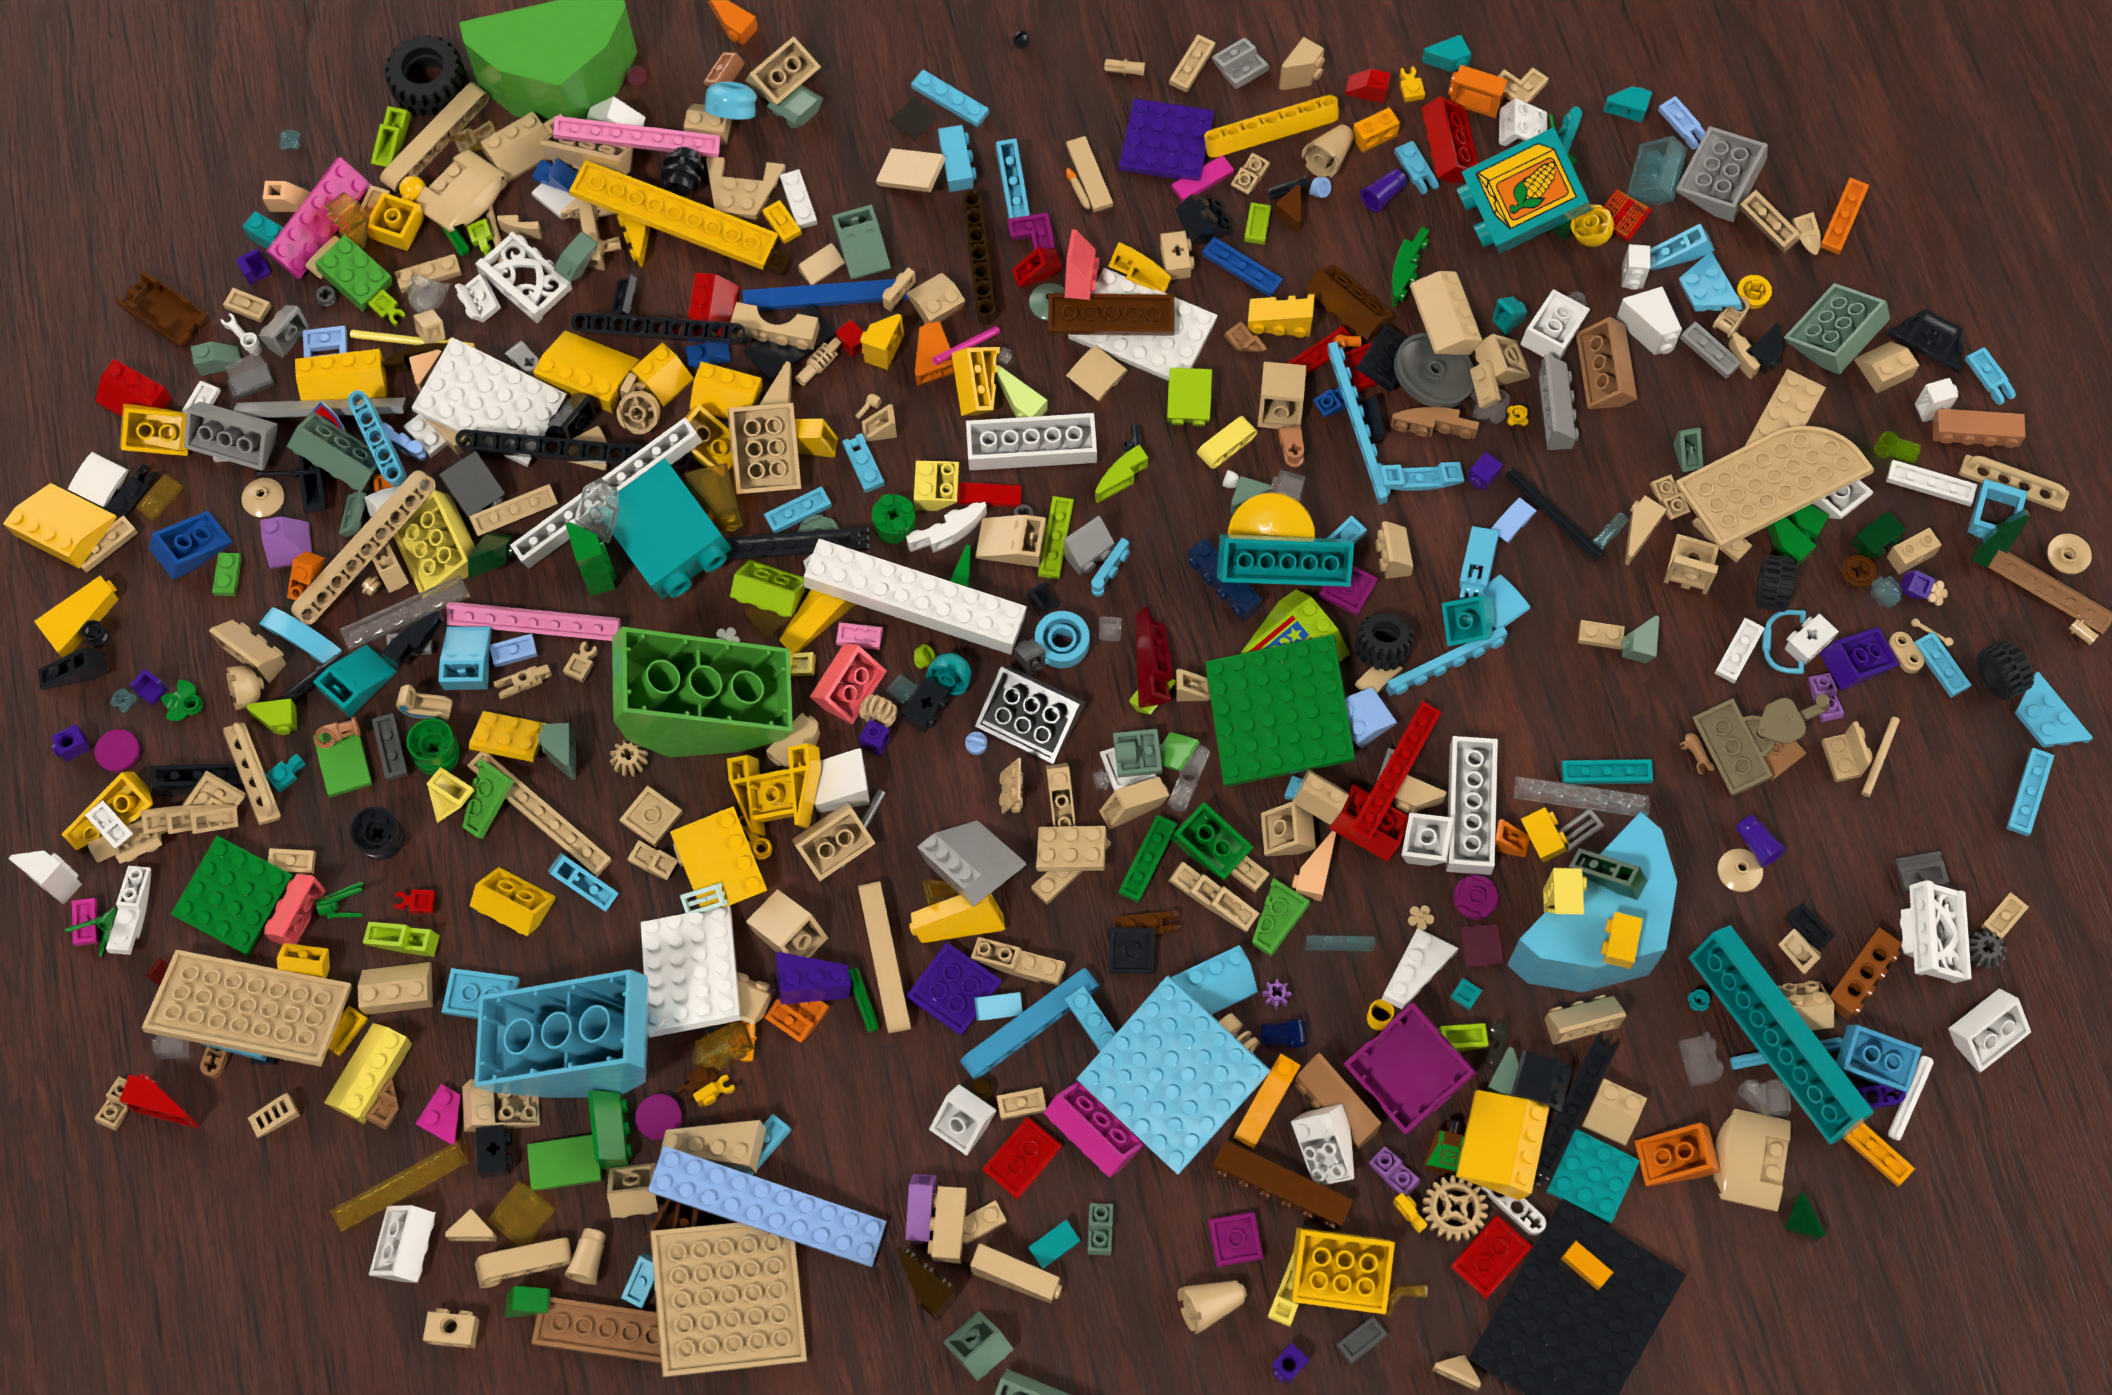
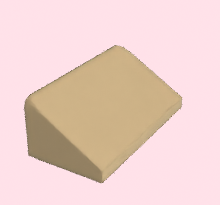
(821, 264)

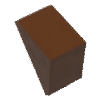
(1289, 209)

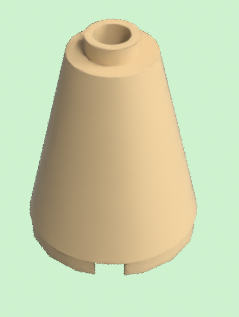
(1328, 151)
(1209, 1303)

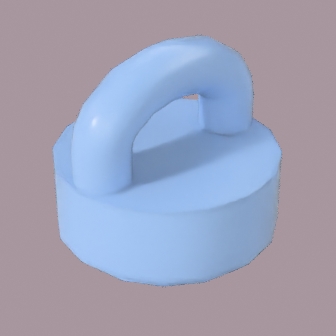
(1320, 187)
(976, 743)

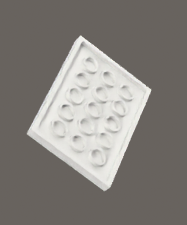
(1153, 353)
(487, 395)
(690, 971)

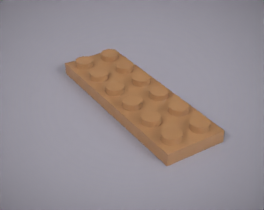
(599, 1330)

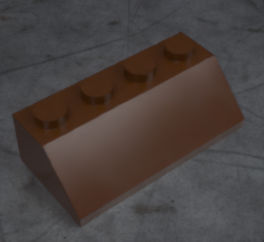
(1349, 301)

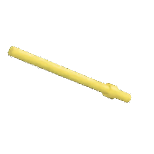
(393, 338)

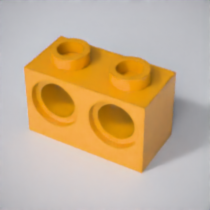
(1375, 129)

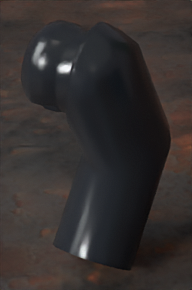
(1136, 439)

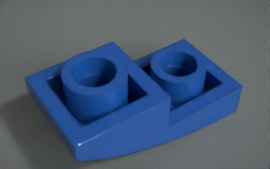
(1331, 402)

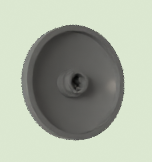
(1432, 377)

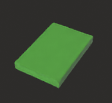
(343, 765)
(562, 1163)

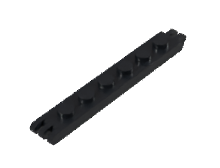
(794, 543)
(1573, 1107)

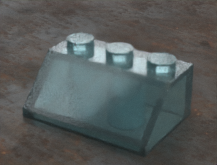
(1657, 171)

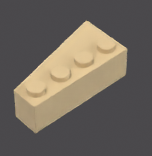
(728, 1144)

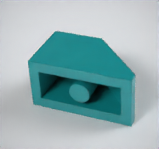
(1448, 54)
(1629, 103)
(1509, 314)

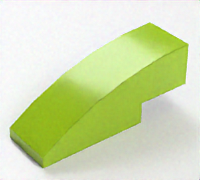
(391, 136)
(1121, 473)
(401, 938)
(1466, 1036)

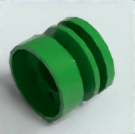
(433, 736)

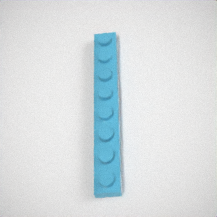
(1356, 414)

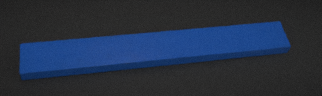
(818, 295)

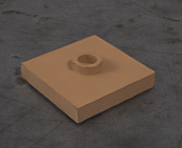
(1783, 757)

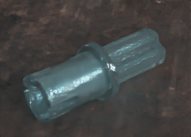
(1610, 530)

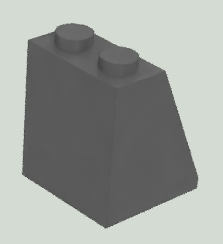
(471, 485)

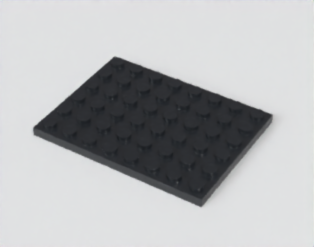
(1562, 1332)

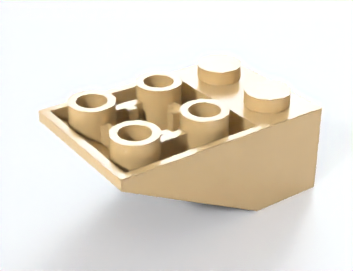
(1012, 539)
(490, 1109)

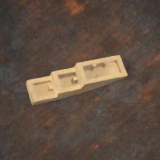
(189, 818)
(1214, 897)

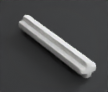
(1908, 1104)

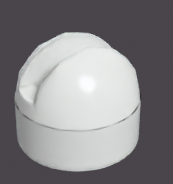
(1230, 480)

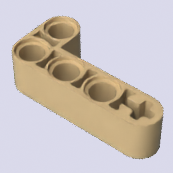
(522, 1260)

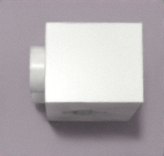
(1635, 266)
(1934, 396)
(1821, 633)

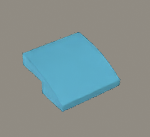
(1506, 600)

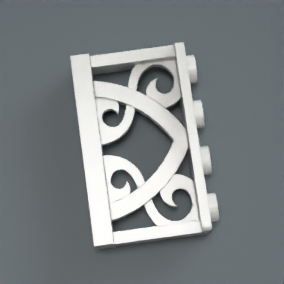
(529, 302)
(1926, 944)

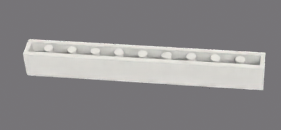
(553, 531)

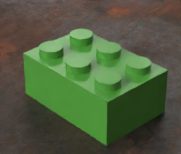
(353, 272)

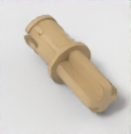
(1124, 67)

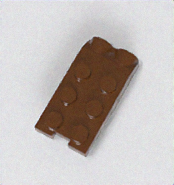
(163, 309)

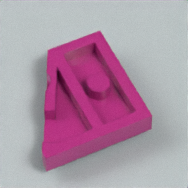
(442, 1114)

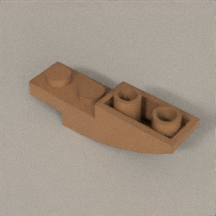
(1426, 419)

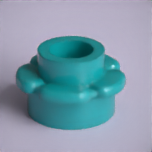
(1703, 996)

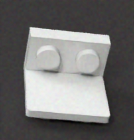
(1520, 121)

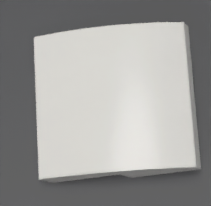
(98, 479)

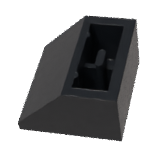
(1203, 219)

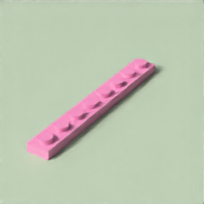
(634, 136)
(532, 621)

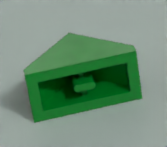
(527, 1301)

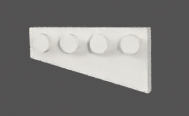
(1417, 967)

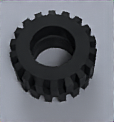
(1775, 583)
(1396, 643)
(2005, 670)

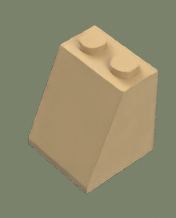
(1281, 395)
(787, 926)

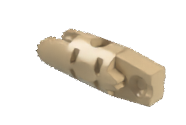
(532, 677)

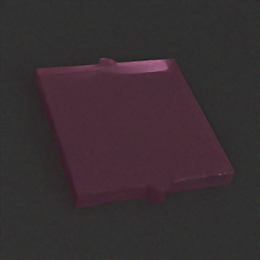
(1481, 945)

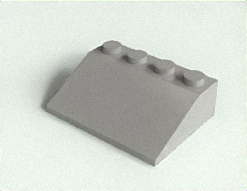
(1722, 172)
(970, 860)

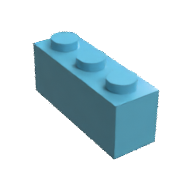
(958, 158)

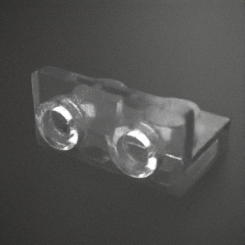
(1701, 1059)

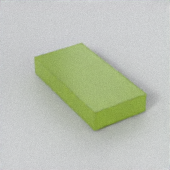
(1257, 223)

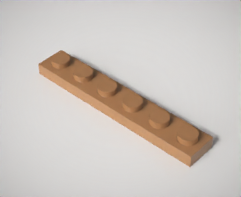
(2052, 591)

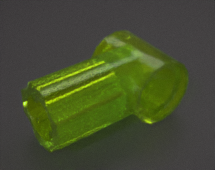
(1897, 447)

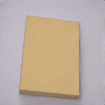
(910, 170)

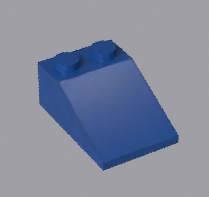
(188, 544)

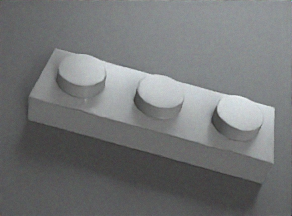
(1710, 350)

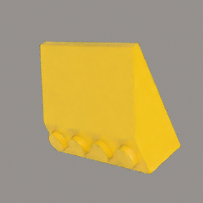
(585, 368)
(60, 524)
(718, 852)
(1502, 1143)
(1341, 1270)

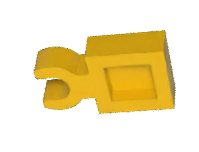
(1410, 86)
(1407, 1208)

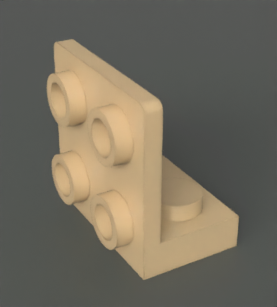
(1847, 753)

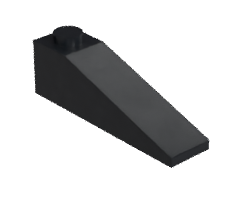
(181, 779)

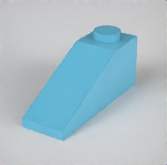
(1681, 248)
(582, 882)

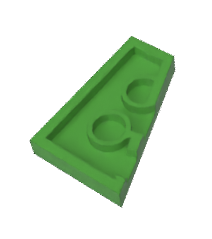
(489, 794)
(1280, 915)

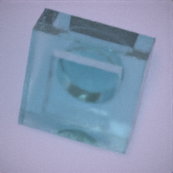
(902, 689)

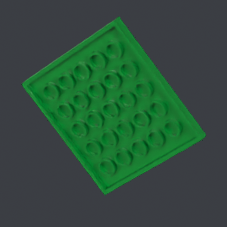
(1280, 711)

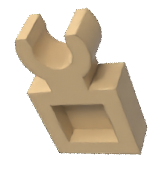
(580, 665)

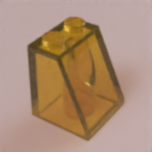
(716, 495)

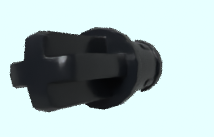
(1283, 189)

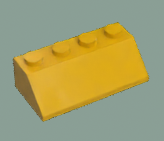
(341, 374)

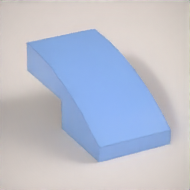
(1514, 519)

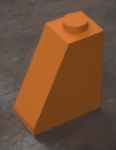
(930, 344)

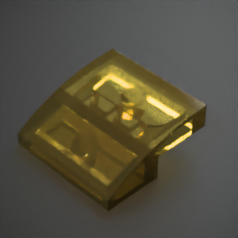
(521, 1214)

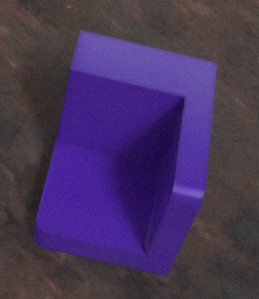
(253, 266)
(148, 687)

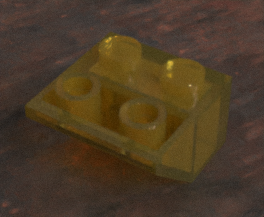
(349, 218)
(723, 1046)

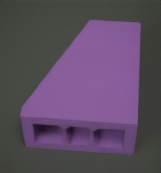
(920, 1208)

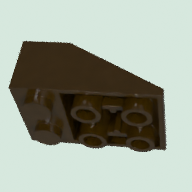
(932, 1294)

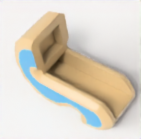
(423, 705)

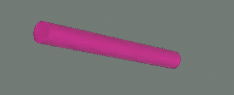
(967, 344)

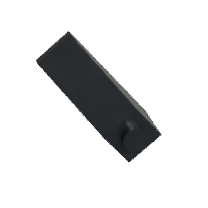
(74, 668)

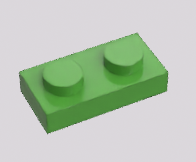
(227, 574)

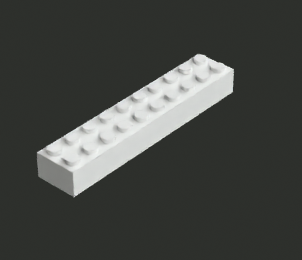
(914, 596)

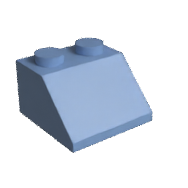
(1367, 716)

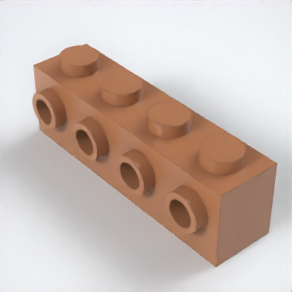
(1978, 427)

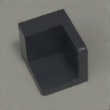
(1042, 599)

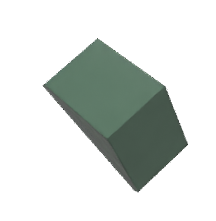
(1689, 449)
(1246, 489)

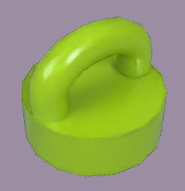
(923, 656)

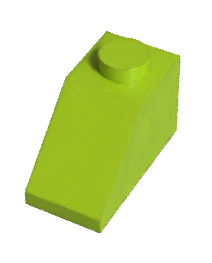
(276, 715)

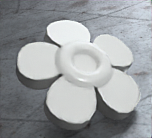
(729, 635)

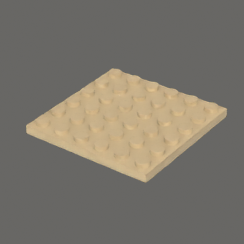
(726, 1299)

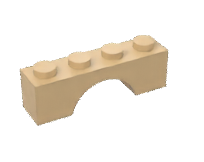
(799, 332)

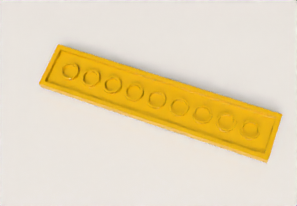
(673, 214)

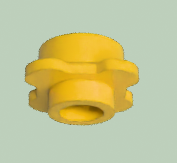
(1517, 410)

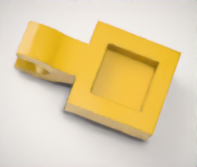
(708, 1094)

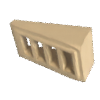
(277, 1104)

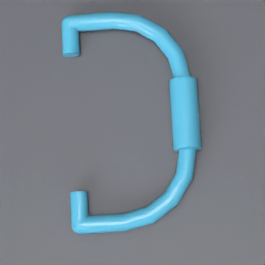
(1766, 641)

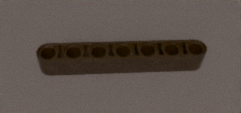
(981, 265)

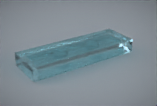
(1339, 943)

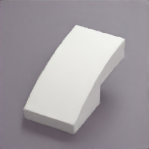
(109, 824)

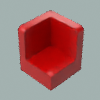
(850, 337)

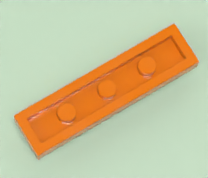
(1844, 216)

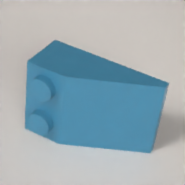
(1878, 1058)

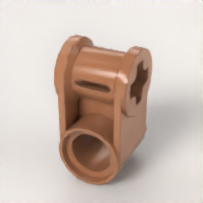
(1292, 443)

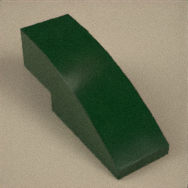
(1999, 538)

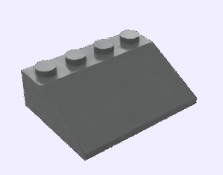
(1029, 713)

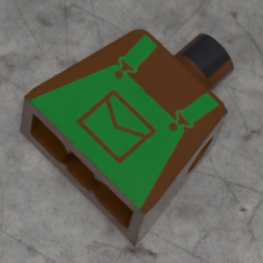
(1445, 1150)

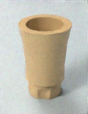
(587, 1257)

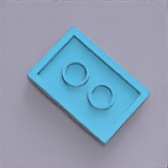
(466, 987)

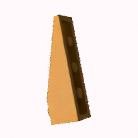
(1267, 1101)

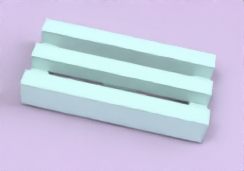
(719, 894)

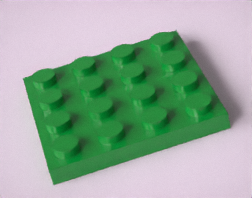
(232, 895)

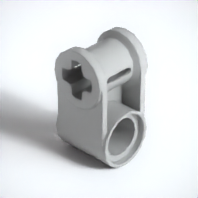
(522, 358)

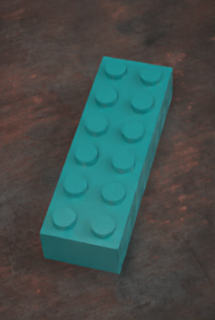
(1285, 560)

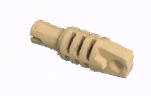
(819, 361)

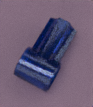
(1289, 1034)

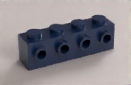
(1239, 596)

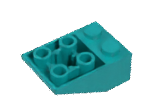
(354, 679)

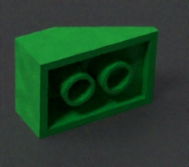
(1211, 841)

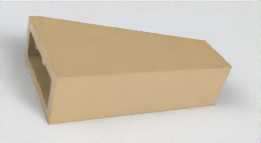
(1015, 1274)

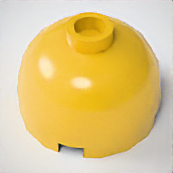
(1593, 227)

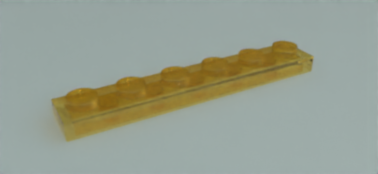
(399, 1186)

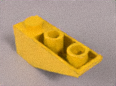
(637, 235)

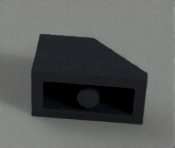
(1768, 350)

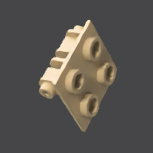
(1012, 782)

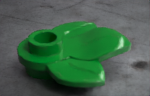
(180, 701)

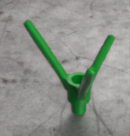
(103, 922)

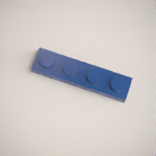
(1242, 267)

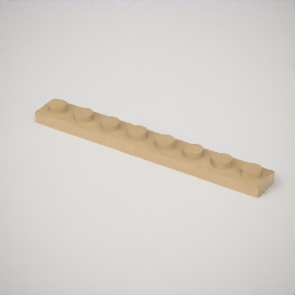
(549, 821)

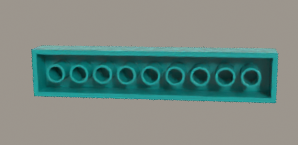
(1780, 1035)

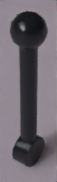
(294, 473)

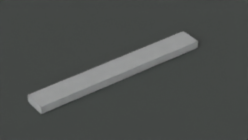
(304, 408)

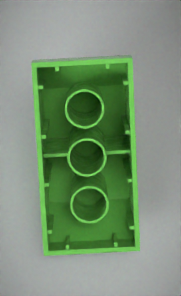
(552, 56)
(690, 701)

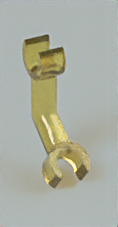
(1416, 1291)

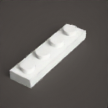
(1931, 483)

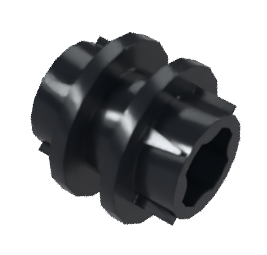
(682, 171)

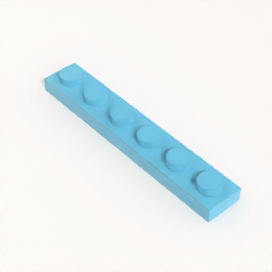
(1440, 664)

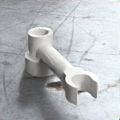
(248, 340)

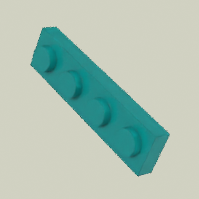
(1607, 771)

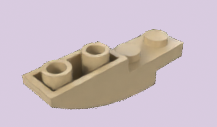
(1018, 962)

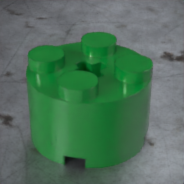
(893, 518)

